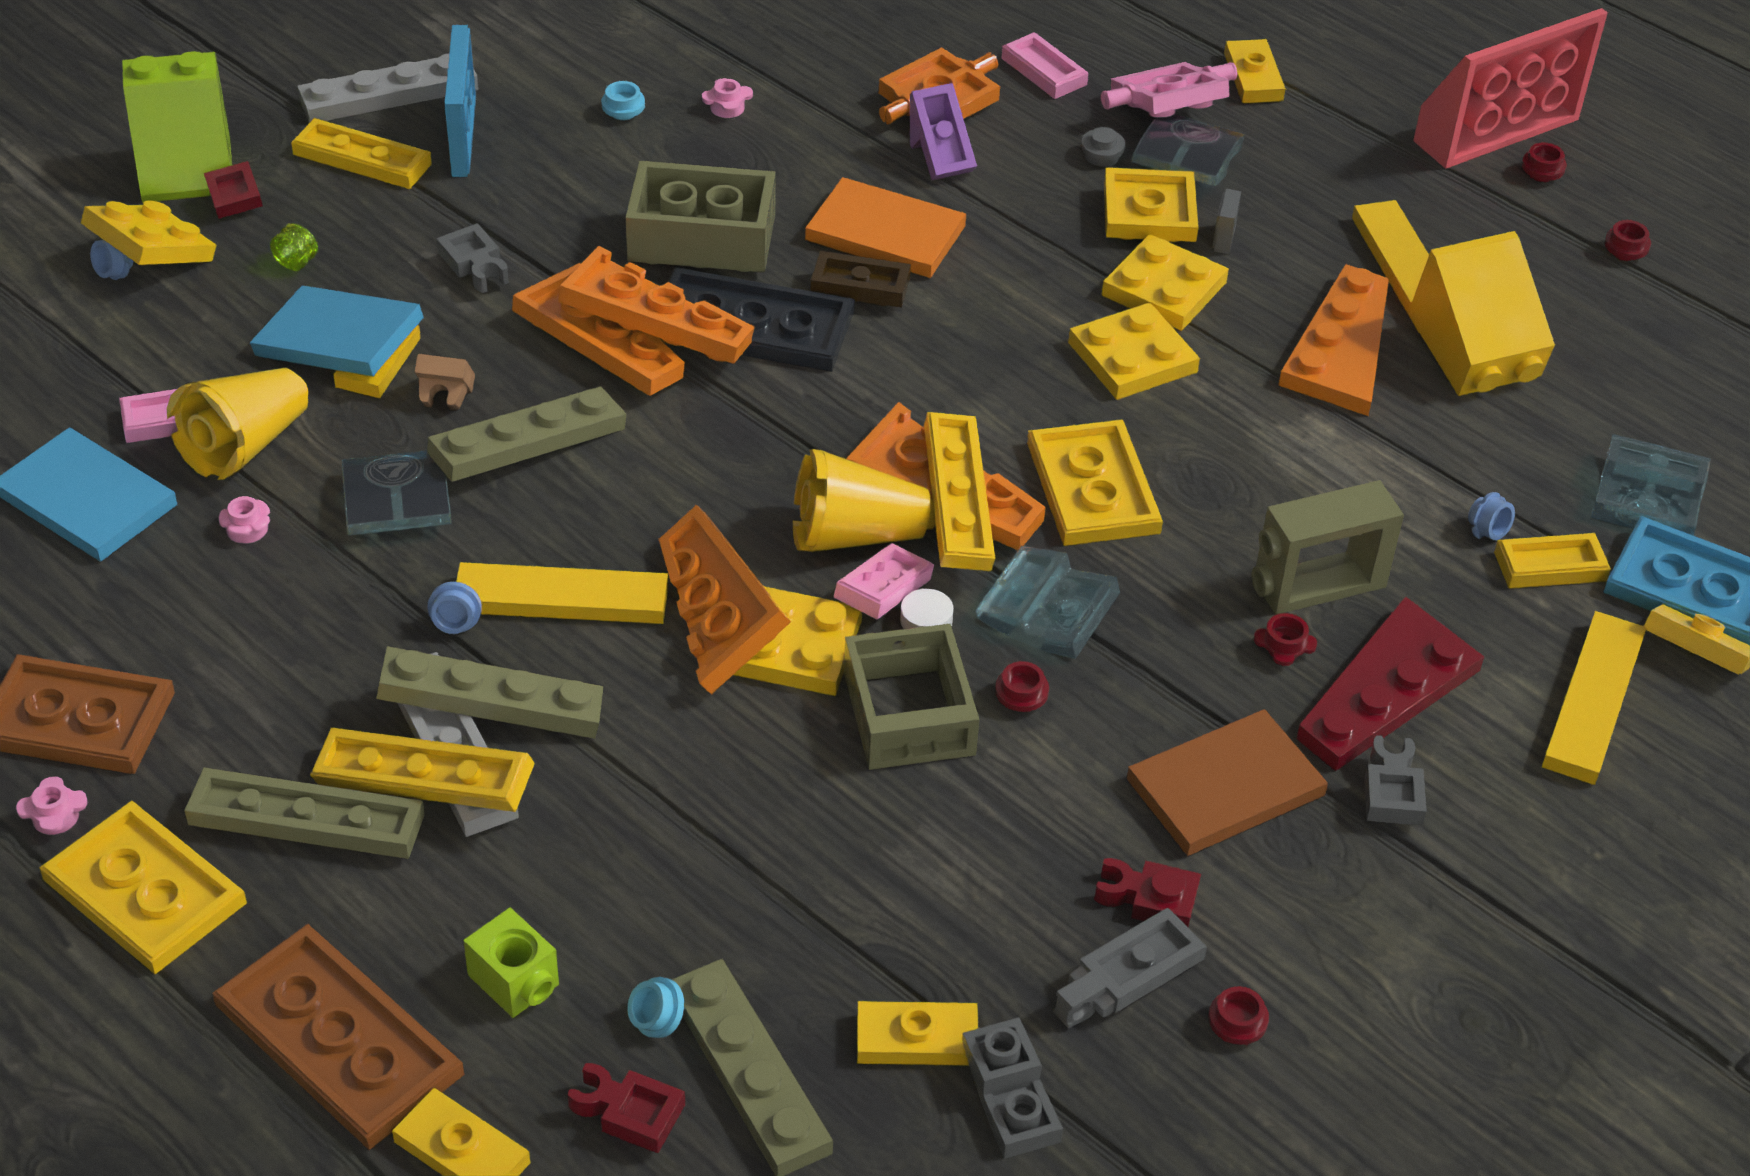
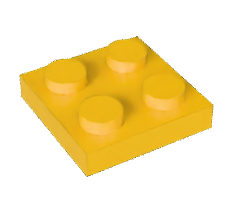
(1150, 203)
(148, 233)
(1166, 277)
(1133, 350)
(810, 648)

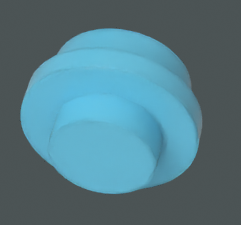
(623, 100)
(656, 1007)

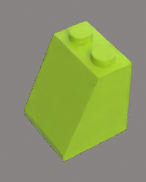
(176, 123)

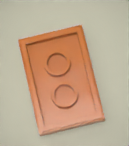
(885, 226)

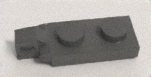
(1129, 968)

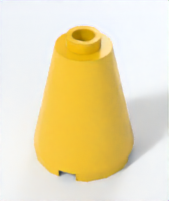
(234, 417)
(856, 505)

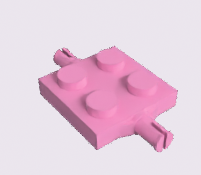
(1170, 88)

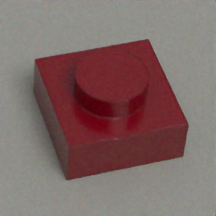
(233, 189)

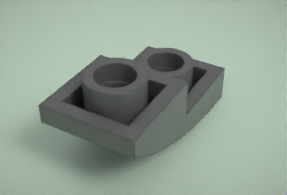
(1011, 1087)

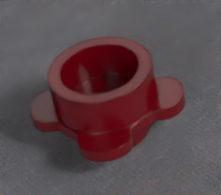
(1285, 638)

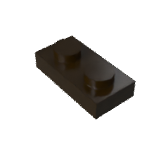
(861, 278)

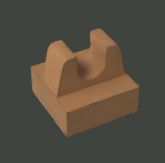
(445, 374)

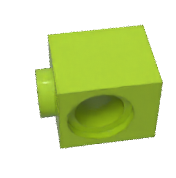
(509, 943)

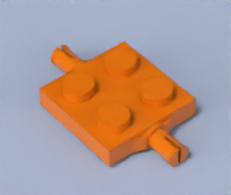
(936, 69)

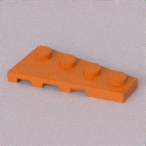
(638, 304)
(1342, 343)
(627, 353)
(900, 450)
(719, 599)

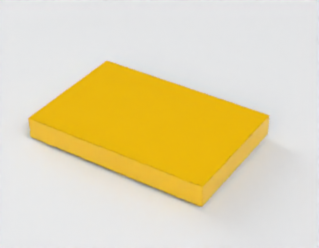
(1094, 482)
(143, 886)

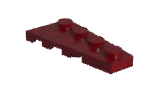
(1388, 683)

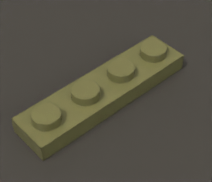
(525, 433)
(490, 692)
(305, 813)
(752, 1070)

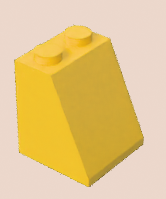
(1482, 314)

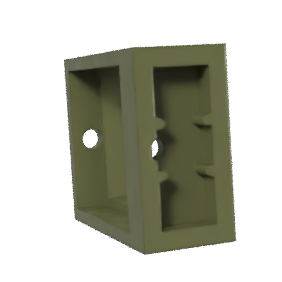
(1358, 512)
(915, 734)

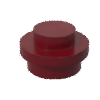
(1544, 162)
(1628, 240)
(1022, 687)
(1238, 1016)

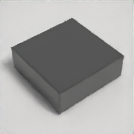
(1226, 221)

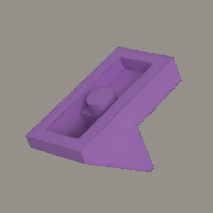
(940, 131)

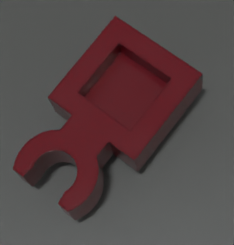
(1148, 891)
(634, 1110)

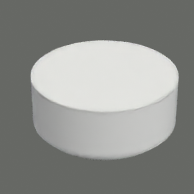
(926, 608)

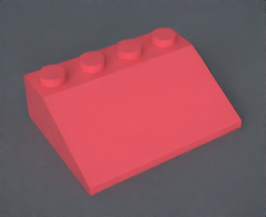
(1511, 91)

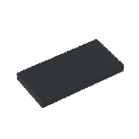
(787, 322)

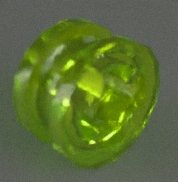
(294, 247)

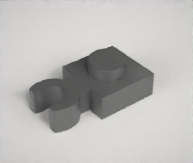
(473, 253)
(1392, 788)

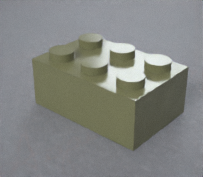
(701, 216)

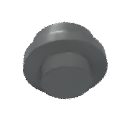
(1102, 146)

